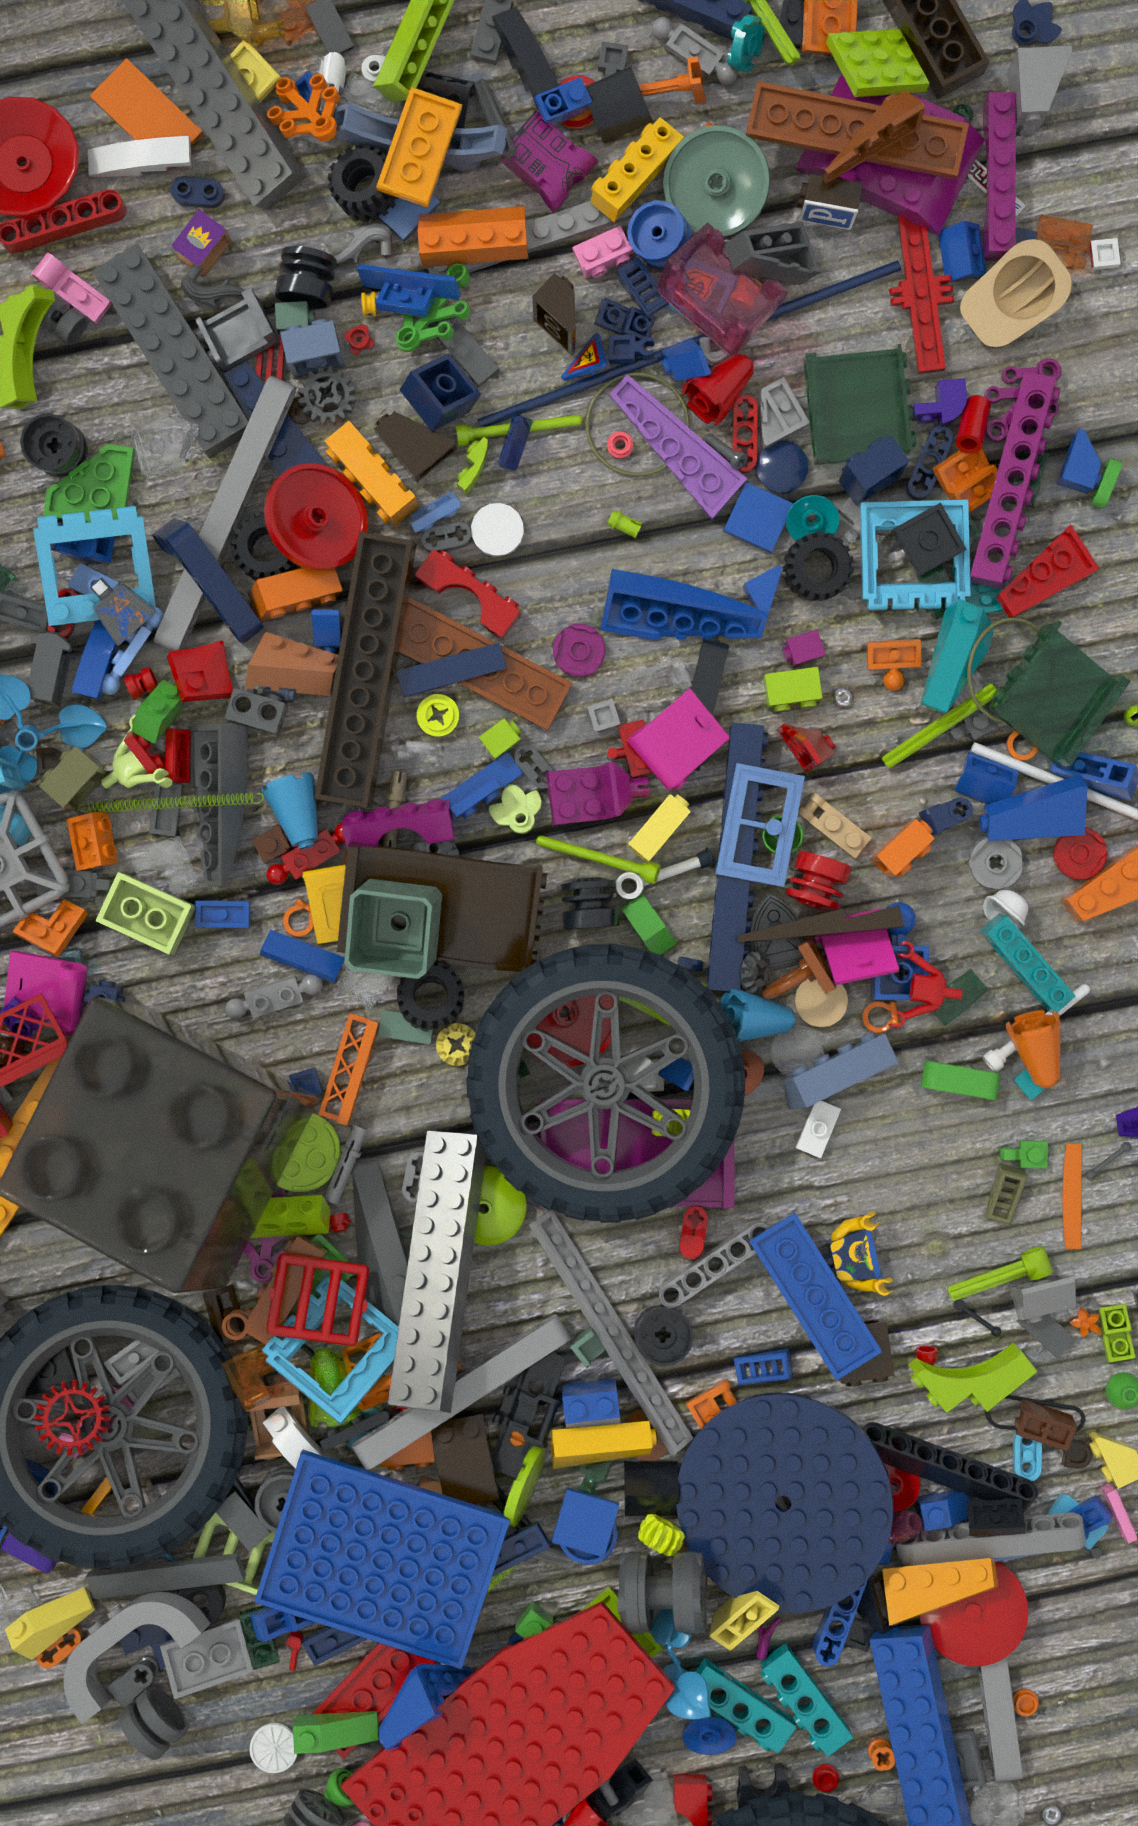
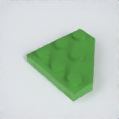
(94, 484)

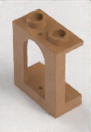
(280, 1396)

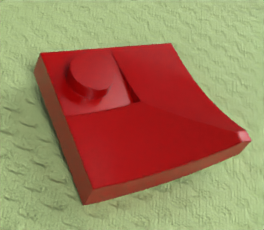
(201, 672)

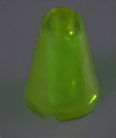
(329, 1373)

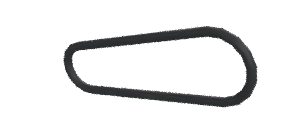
(1038, 1402)

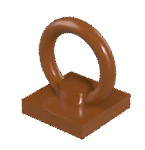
(811, 967)

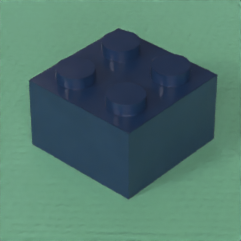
(440, 392)
(873, 470)

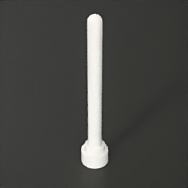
(997, 1058)

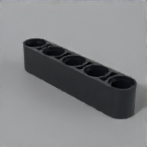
(709, 674)

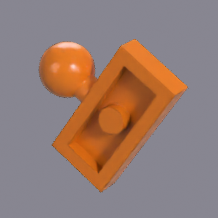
(892, 656)

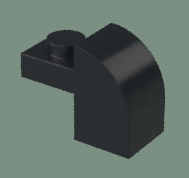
(628, 1786)

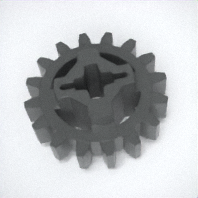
(317, 389)

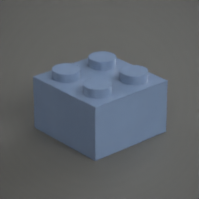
(312, 347)

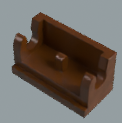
(1045, 1425)

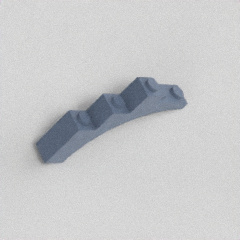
(464, 153)

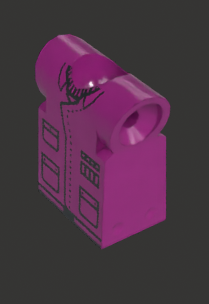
(548, 160)

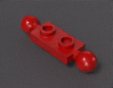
(304, 860)

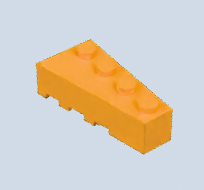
(371, 474)
(927, 1587)

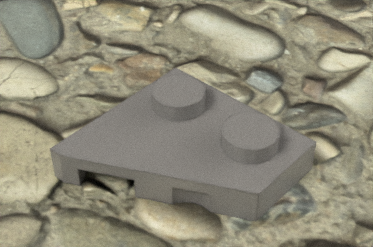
(780, 413)

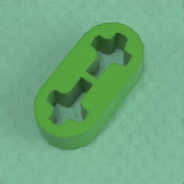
(1109, 476)

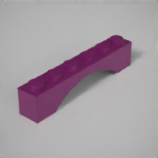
(1000, 144)

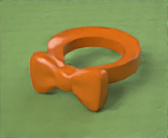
(1012, 736)
(299, 906)
(890, 1007)

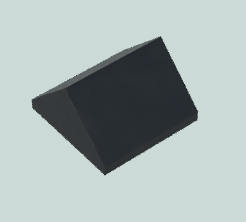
(651, 1488)

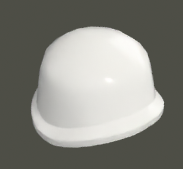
(1007, 903)

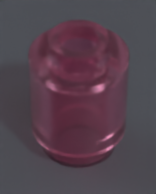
(905, 1527)

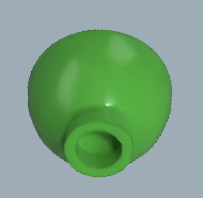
(1122, 1391)
(333, 1790)

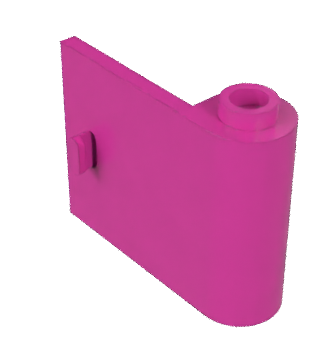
(676, 742)
(858, 954)
(57, 979)

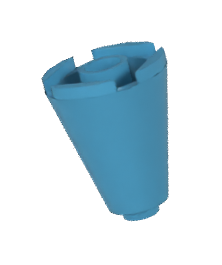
(294, 808)
(755, 1016)

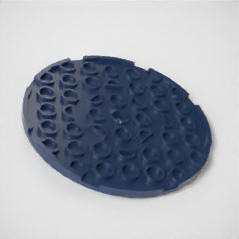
(836, 1493)

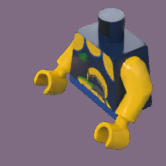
(855, 1257)

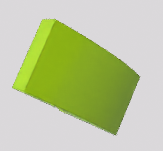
(476, 458)
(1116, 1333)

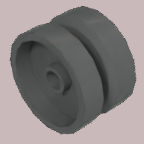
(269, 1499)
(153, 1722)

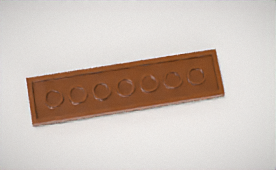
(830, 122)
(521, 688)

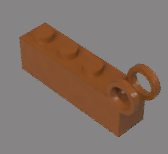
(256, 1318)

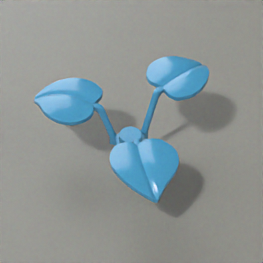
(79, 727)
(691, 1691)

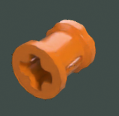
(883, 1747)

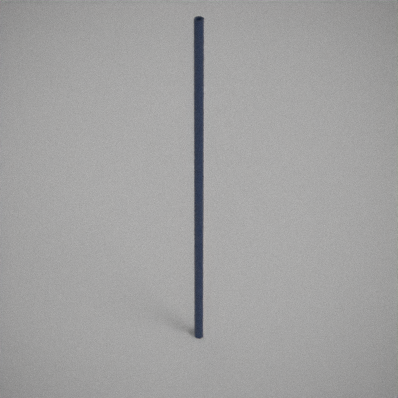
(623, 369)

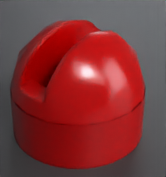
(927, 1354)

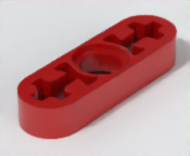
(752, 415)

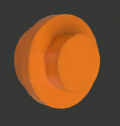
(1025, 1702)

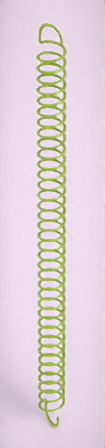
(170, 801)

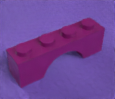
(430, 820)

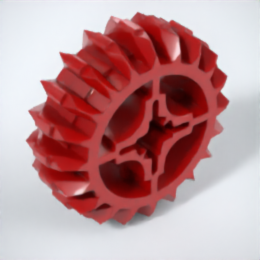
(78, 1441)

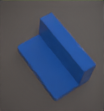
(962, 251)
(986, 779)

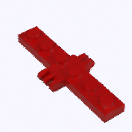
(921, 296)

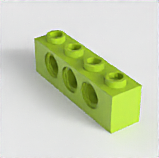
(294, 1217)

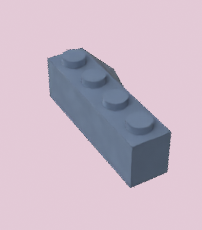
(839, 1071)

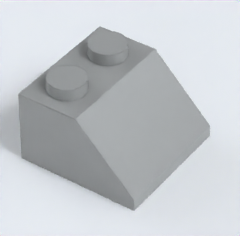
(1043, 1297)

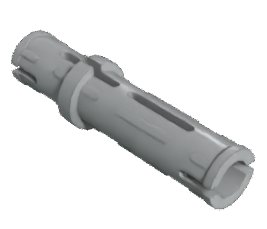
(350, 1152)

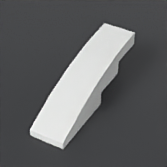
(139, 156)

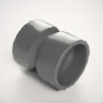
(65, 321)

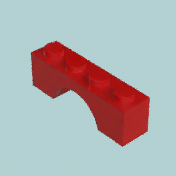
(441, 574)
(691, 1798)

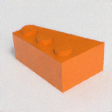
(293, 592)

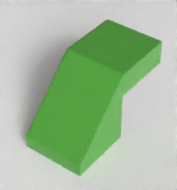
(648, 925)

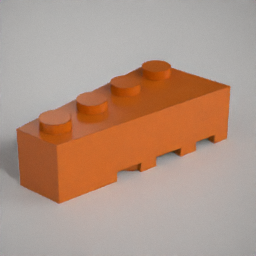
(1106, 890)

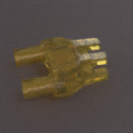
(245, 22)

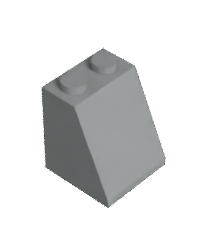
(1035, 79)

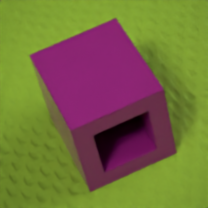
(803, 649)

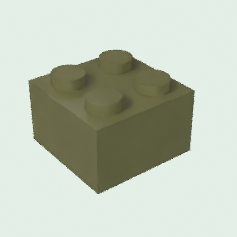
(73, 778)

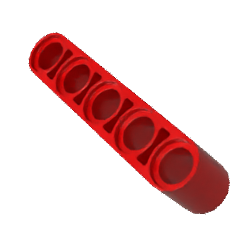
(74, 225)

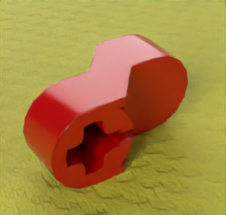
(694, 1220)

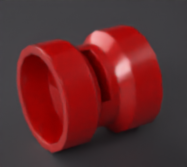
(136, 685)

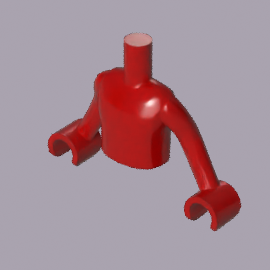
(925, 988)

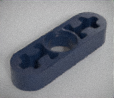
(930, 442)

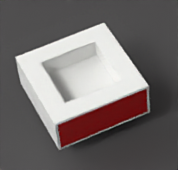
(1104, 254)

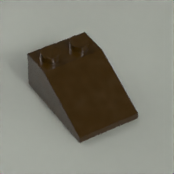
(465, 1459)

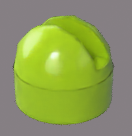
(1130, 712)

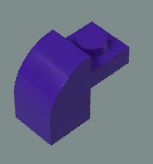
(950, 402)

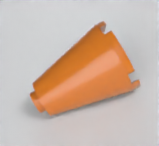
(1038, 1045)

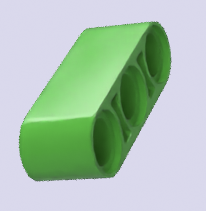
(960, 1080)

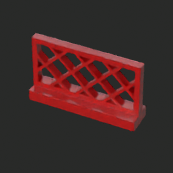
(39, 1057)

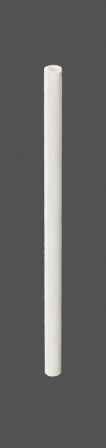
(1051, 778)

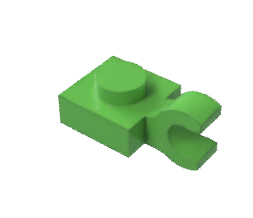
(1029, 1154)

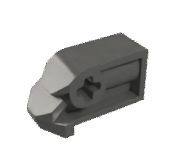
(49, 668)

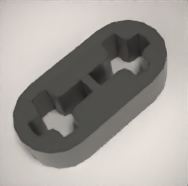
(445, 531)
(528, 770)

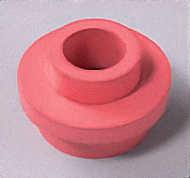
(620, 437)

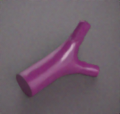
(765, 1637)

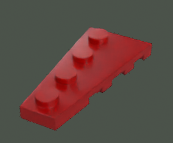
(1051, 572)

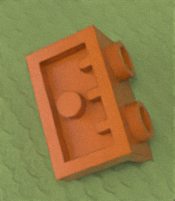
(92, 840)

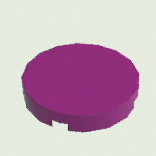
(579, 650)

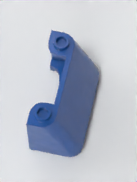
(419, 1701)

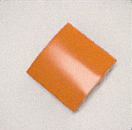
(967, 477)

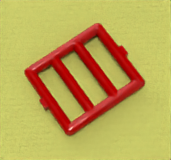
(310, 1265)

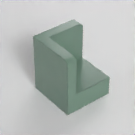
(587, 1346)

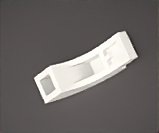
(291, 1437)

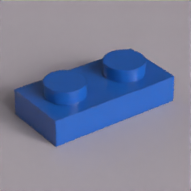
(222, 914)

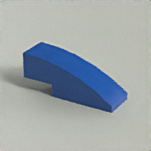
(95, 663)
(271, 1623)

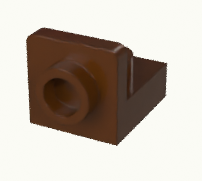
(272, 844)

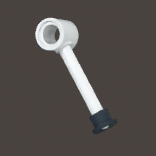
(701, 860)

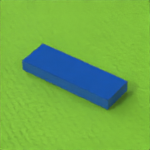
(302, 956)

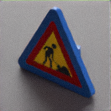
(588, 360)

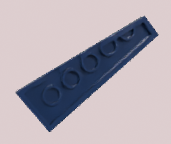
(291, 445)

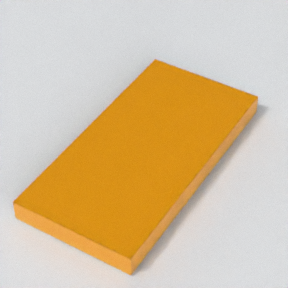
(419, 147)

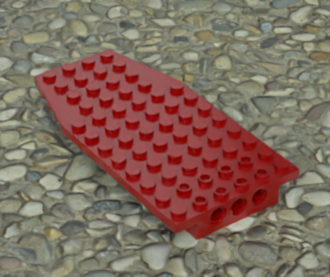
(521, 1732)

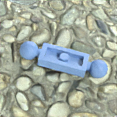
(123, 659)

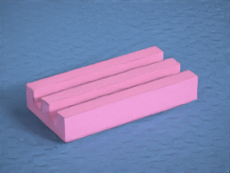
(1119, 1513)

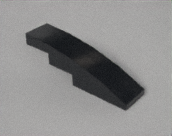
(524, 52)

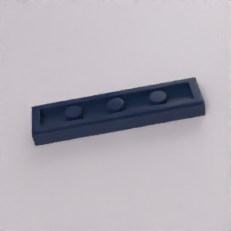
(451, 670)

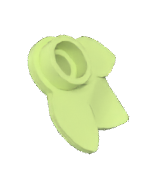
(514, 805)

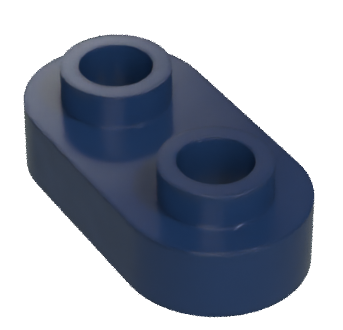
(195, 194)

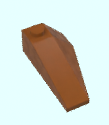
(890, 123)

